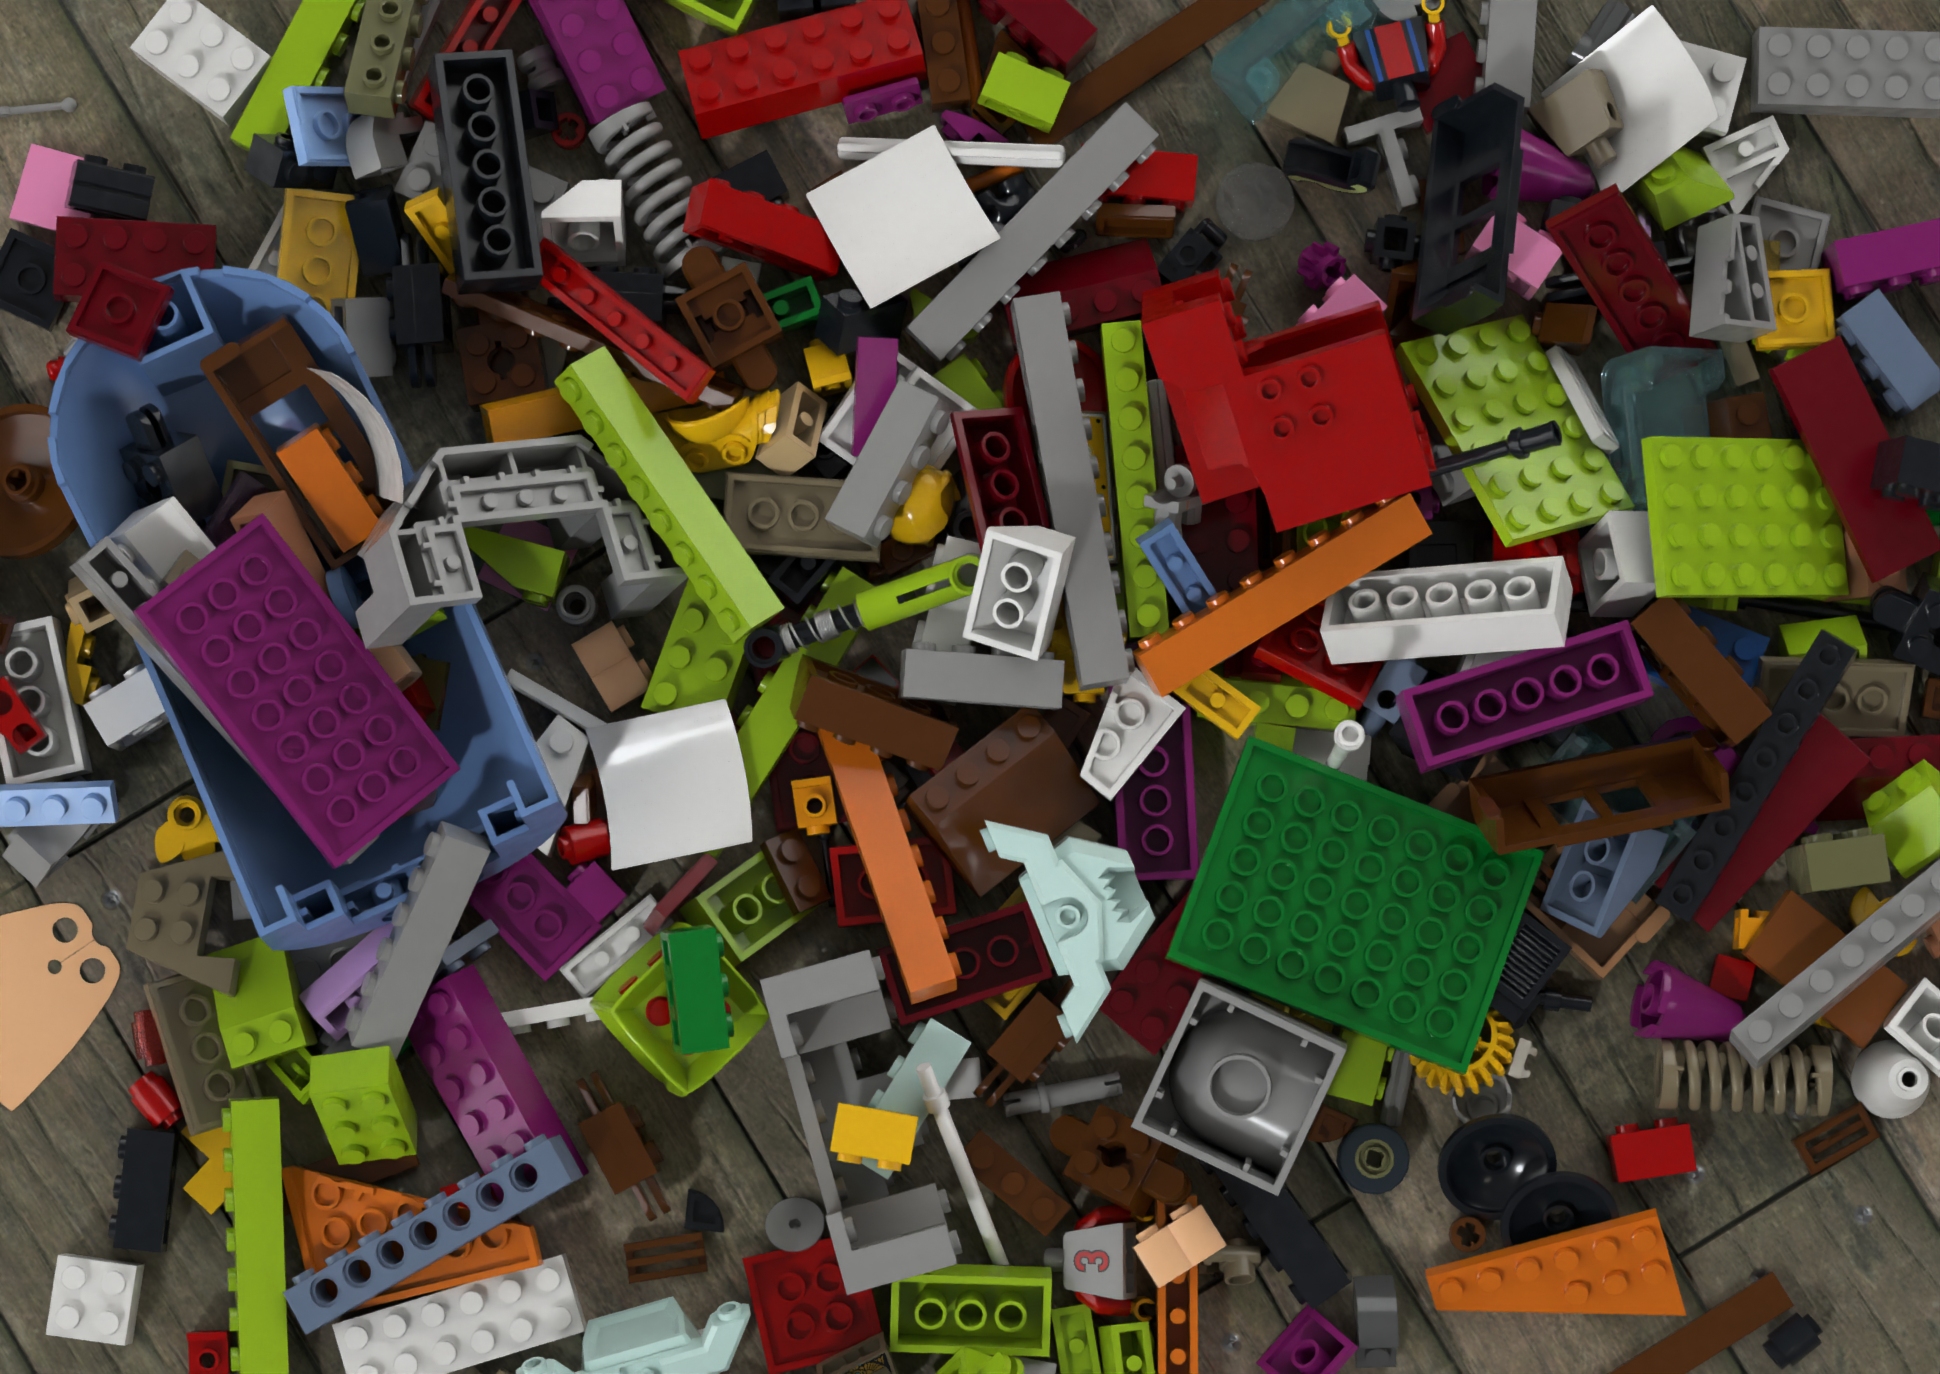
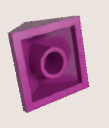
(1308, 1347)

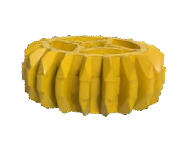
(1487, 1055)

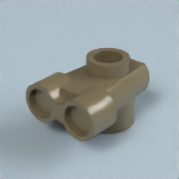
(1235, 1260)

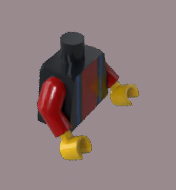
(1394, 57)

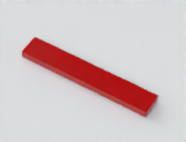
(623, 323)

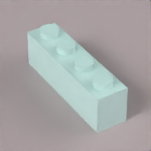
(904, 1095)

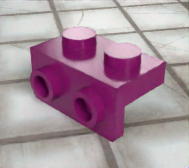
(882, 100)

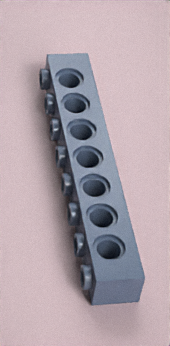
(554, 1172)

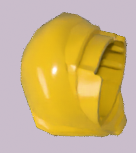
(926, 508)

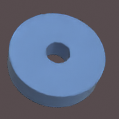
(344, 594)

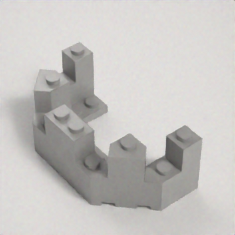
(422, 555)
(813, 1017)

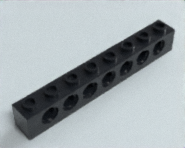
(1758, 775)

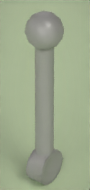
(68, 105)

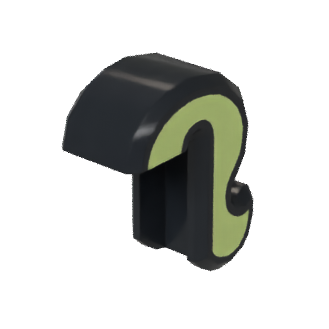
(1332, 166)

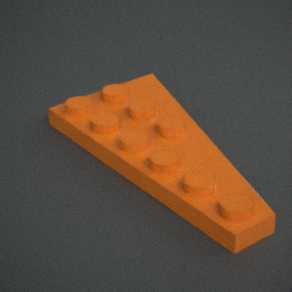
(1587, 1270)

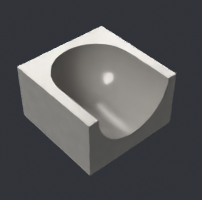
(1240, 1084)

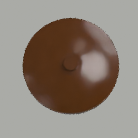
(31, 502)

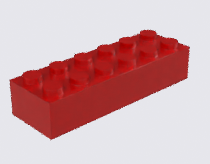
(801, 65)

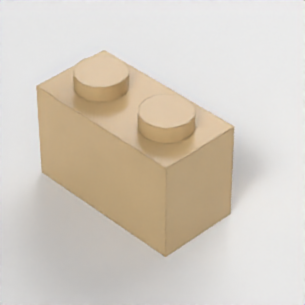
(796, 432)

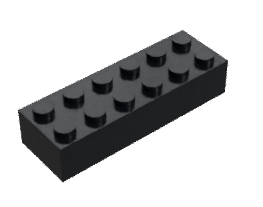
(485, 172)

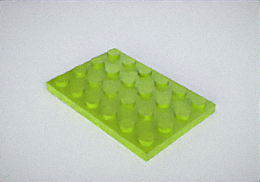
(1499, 380)
(1740, 519)

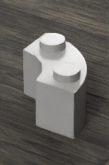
(43, 849)

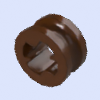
(1456, 1240)

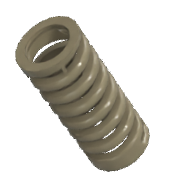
(1670, 1065)

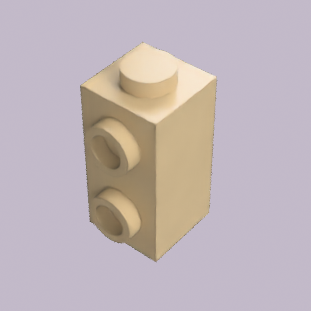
(85, 607)

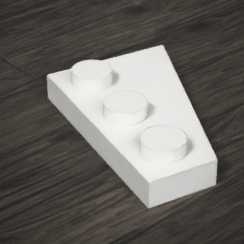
(1127, 733)

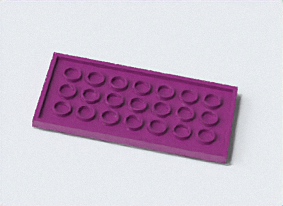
(297, 690)

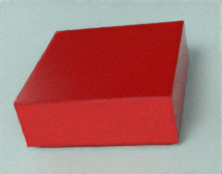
(1732, 977)

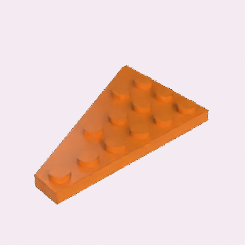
(339, 1211)

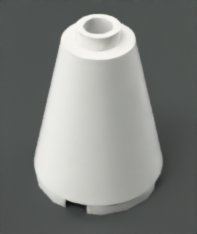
(1889, 1080)

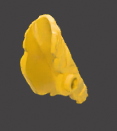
(722, 439)

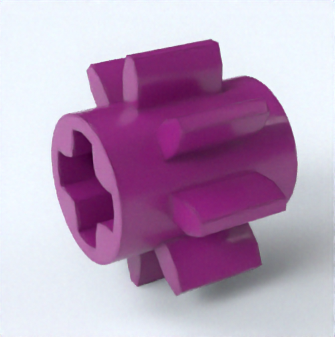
(1321, 265)

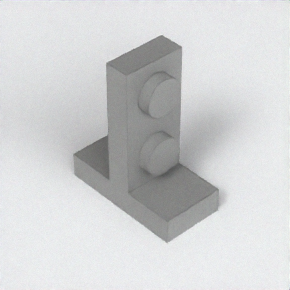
(1392, 151)

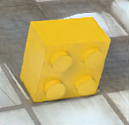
(873, 1135)

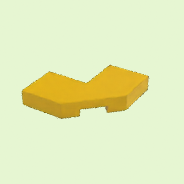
(209, 1182)

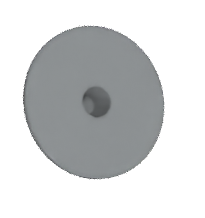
(794, 1224)

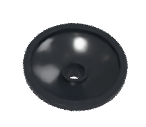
(1484, 1182)
(1529, 1208)

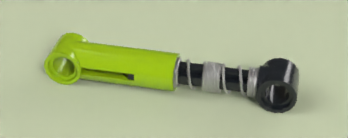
(870, 609)

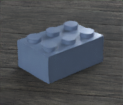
(1888, 356)

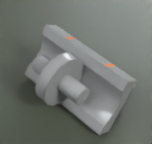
(1177, 499)

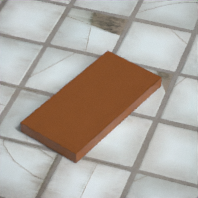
(1799, 935)

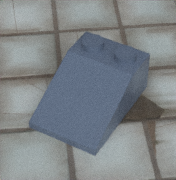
(1601, 876)

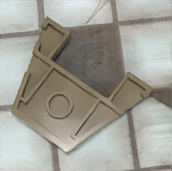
(174, 918)

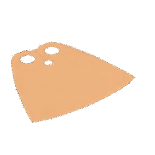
(42, 1010)

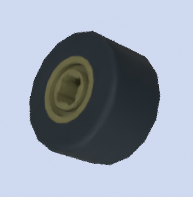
(1360, 1157)

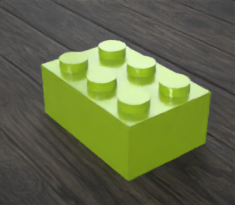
(363, 1105)

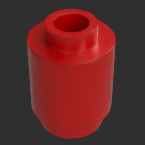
(584, 841)
(156, 1101)

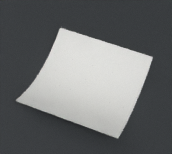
(1655, 93)
(902, 217)
(386, 458)
(672, 784)

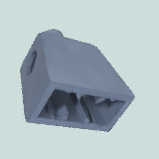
(1392, 676)

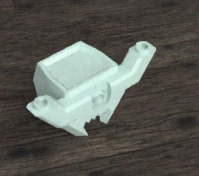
(1084, 908)
(655, 1341)

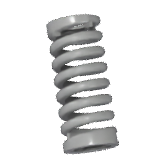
(635, 186)

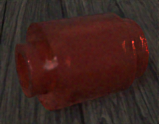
(147, 1039)

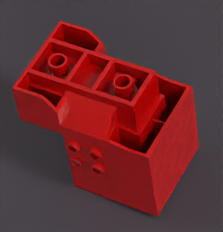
(1299, 411)

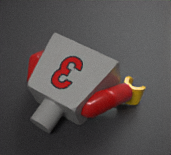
(1101, 1262)

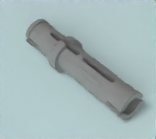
(1061, 1094)

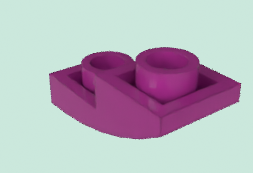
(964, 128)

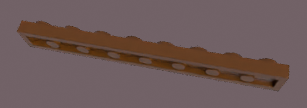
(577, 336)

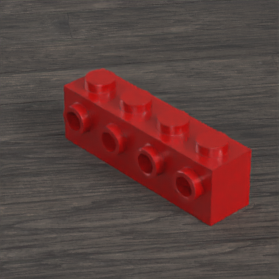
(760, 229)

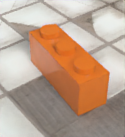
(330, 485)

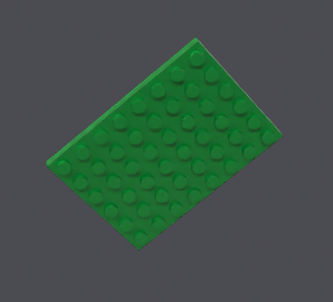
(1354, 906)

